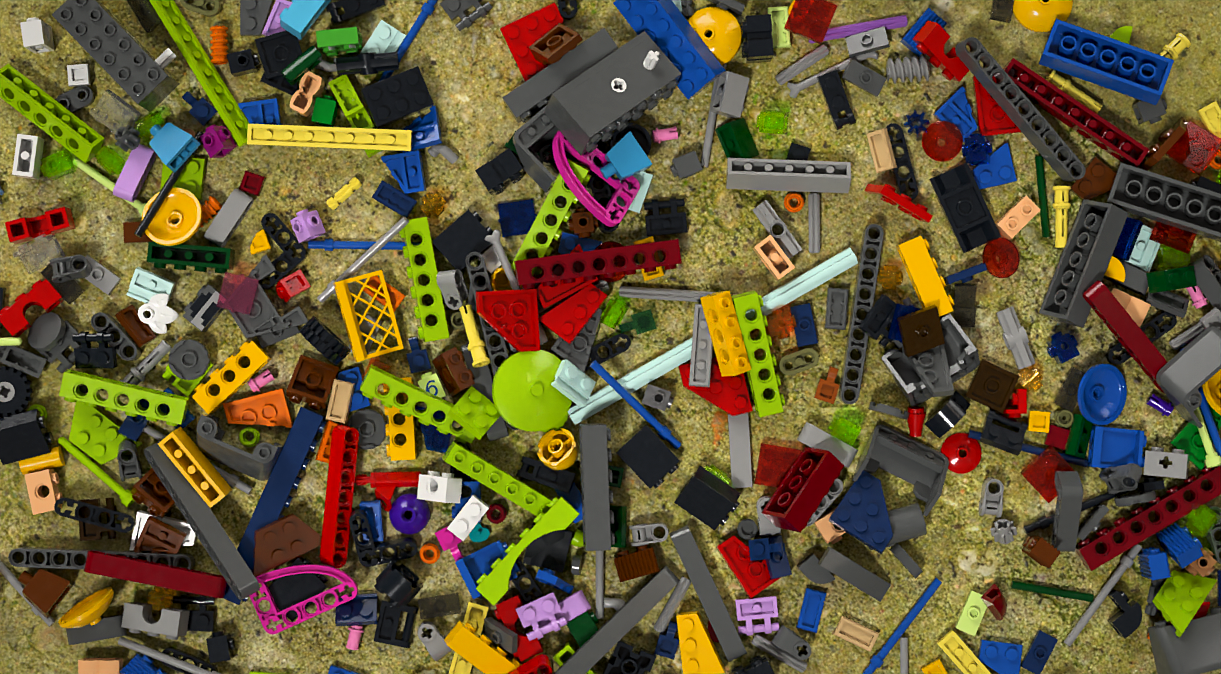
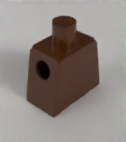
(44, 590)

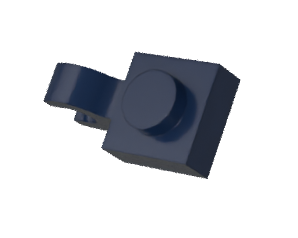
(201, 110)
(418, 359)
(762, 549)
(667, 644)

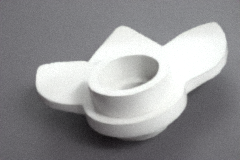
(159, 312)

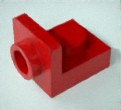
(292, 286)
(1019, 399)

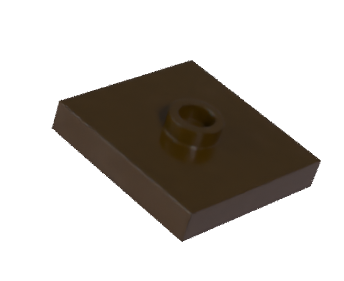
(921, 330)
(992, 386)

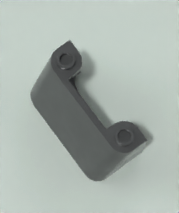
(960, 354)
(256, 465)
(1193, 652)

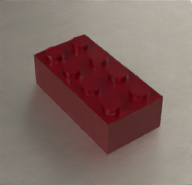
(803, 489)

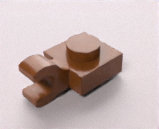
(827, 389)

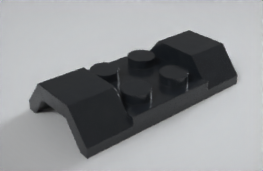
(964, 208)

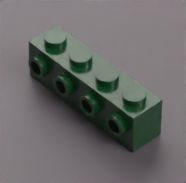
(191, 256)

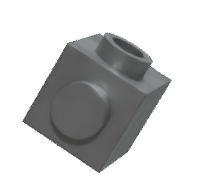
(657, 397)

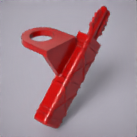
(387, 482)

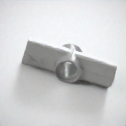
(768, 218)
(1015, 338)

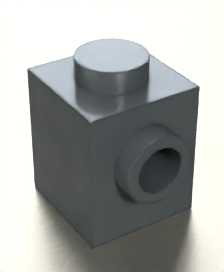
(1149, 112)

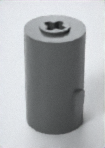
(906, 523)

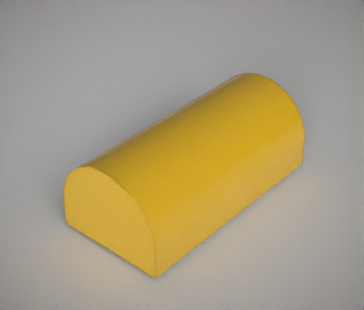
(43, 462)

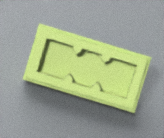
(779, 17)
(971, 614)

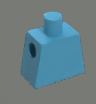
(172, 145)
(625, 159)

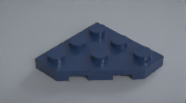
(865, 513)

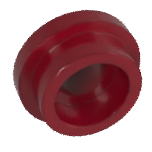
(503, 513)

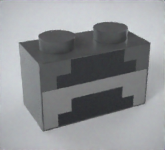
(204, 310)

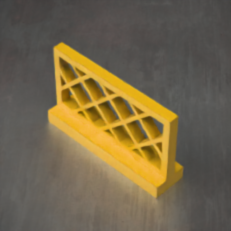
(350, 318)

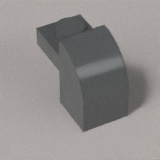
(814, 571)

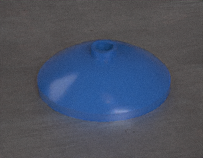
(1102, 394)

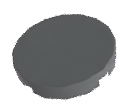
(46, 331)
(189, 359)
(888, 410)
(370, 428)
(1133, 498)

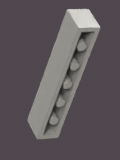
(788, 175)

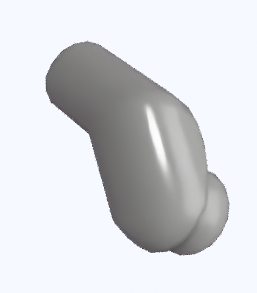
(327, 66)
(444, 151)
(615, 603)

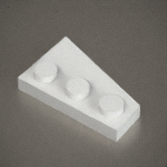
(181, 525)

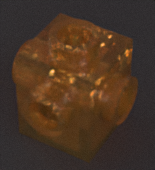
(773, 328)

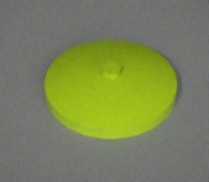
(525, 392)

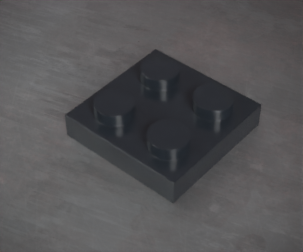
(277, 52)

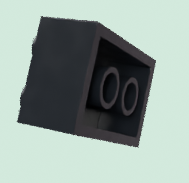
(397, 97)

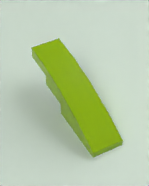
(352, 106)

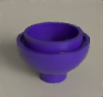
(420, 514)

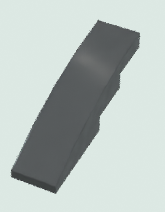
(22, 360)
(854, 574)

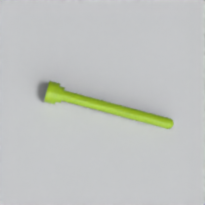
(125, 495)

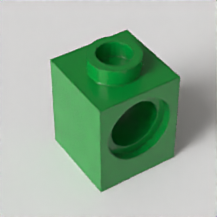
(325, 111)

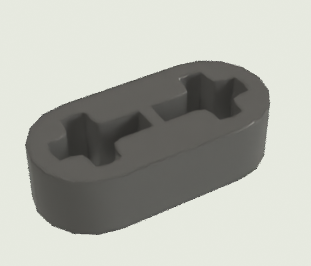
(906, 560)

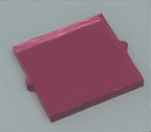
(237, 293)

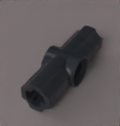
(367, 63)

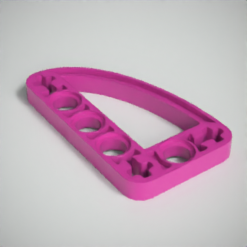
(559, 147)
(299, 608)

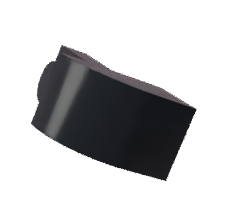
(948, 414)
(1128, 616)

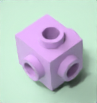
(307, 225)

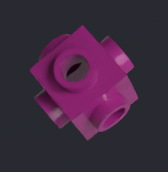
(217, 141)

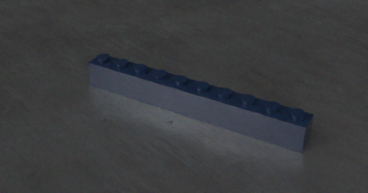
(281, 483)

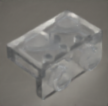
(114, 112)
(39, 253)

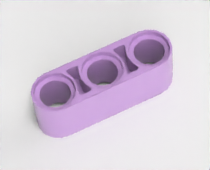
(134, 173)
(570, 607)

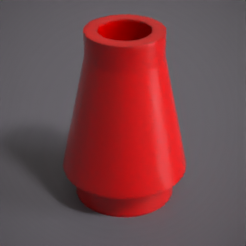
(916, 420)

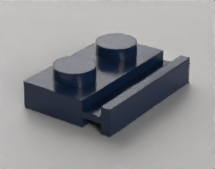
(358, 611)

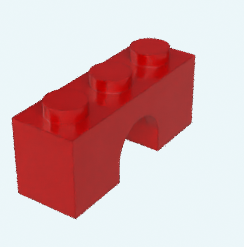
(931, 41)
(50, 223)
(42, 295)
(507, 613)

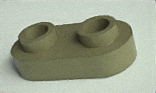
(201, 7)
(798, 361)

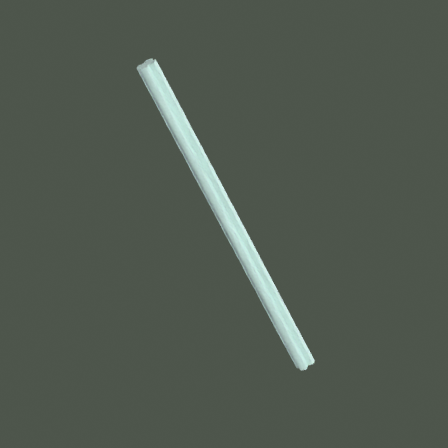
(682, 352)

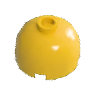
(558, 449)

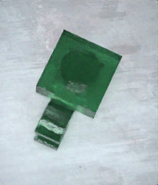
(641, 322)

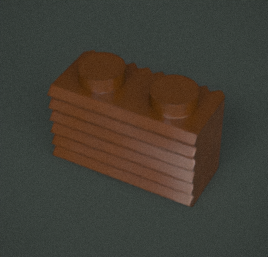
(1040, 550)
(636, 563)

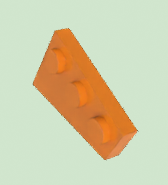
(260, 409)

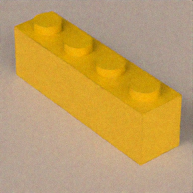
(923, 275)
(195, 466)
(479, 650)

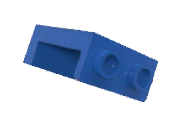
(1115, 447)
(479, 562)

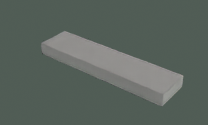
(701, 350)
(740, 451)

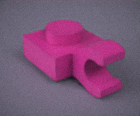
(449, 541)

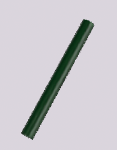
(1042, 196)
(1052, 591)

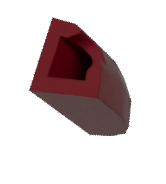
(995, 601)

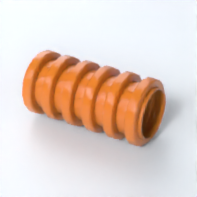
(219, 45)
(209, 209)

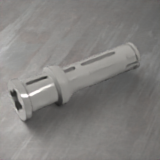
(135, 375)

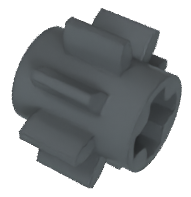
(127, 138)

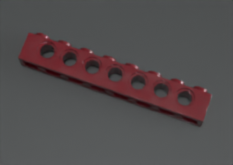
(1076, 115)
(669, 248)
(1146, 528)

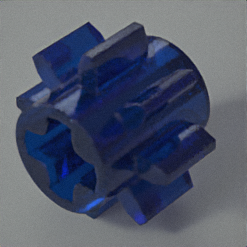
(916, 129)

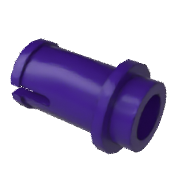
(1160, 405)

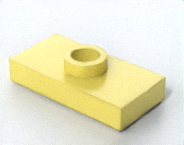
(1211, 118)

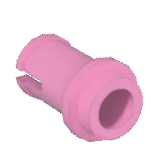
(664, 134)
(1197, 297)
(260, 380)
(354, 637)

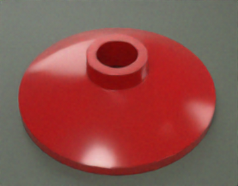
(951, 449)

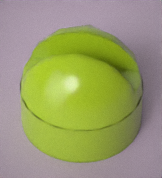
(577, 539)

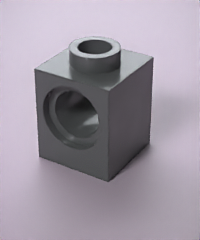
(686, 166)

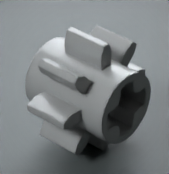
(1003, 531)

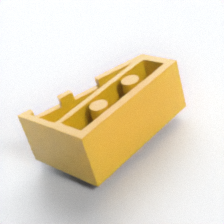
(696, 646)

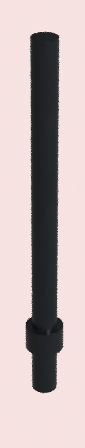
(163, 193)
(1044, 522)

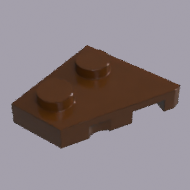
(1095, 182)
(159, 537)

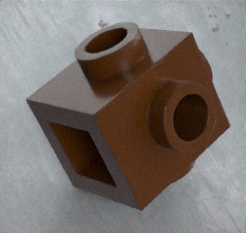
(588, 229)

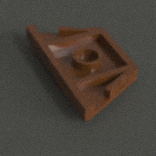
(1166, 141)
(282, 542)

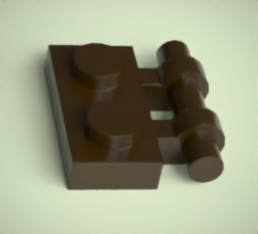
(93, 532)

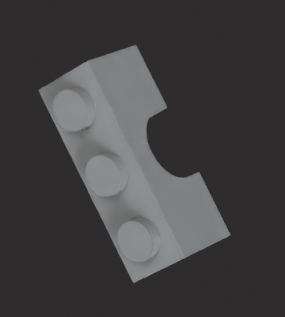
(139, 618)

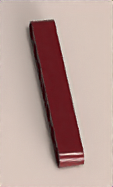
(1125, 330)
(155, 574)

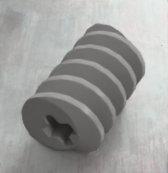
(907, 69)

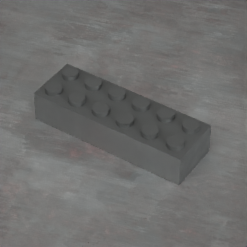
(536, 91)
(1167, 201)
(1083, 261)
(595, 487)

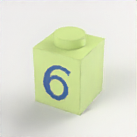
(432, 384)

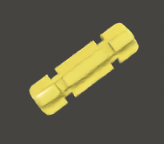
(345, 192)

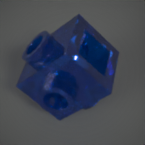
(977, 149)
(1069, 347)

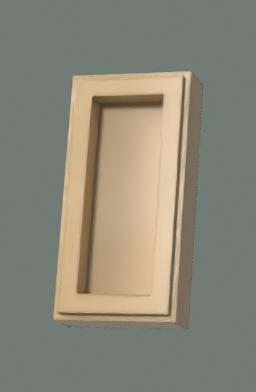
(881, 150)
(340, 401)
(856, 633)

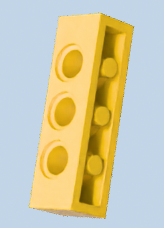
(725, 333)
(258, 360)
(408, 428)

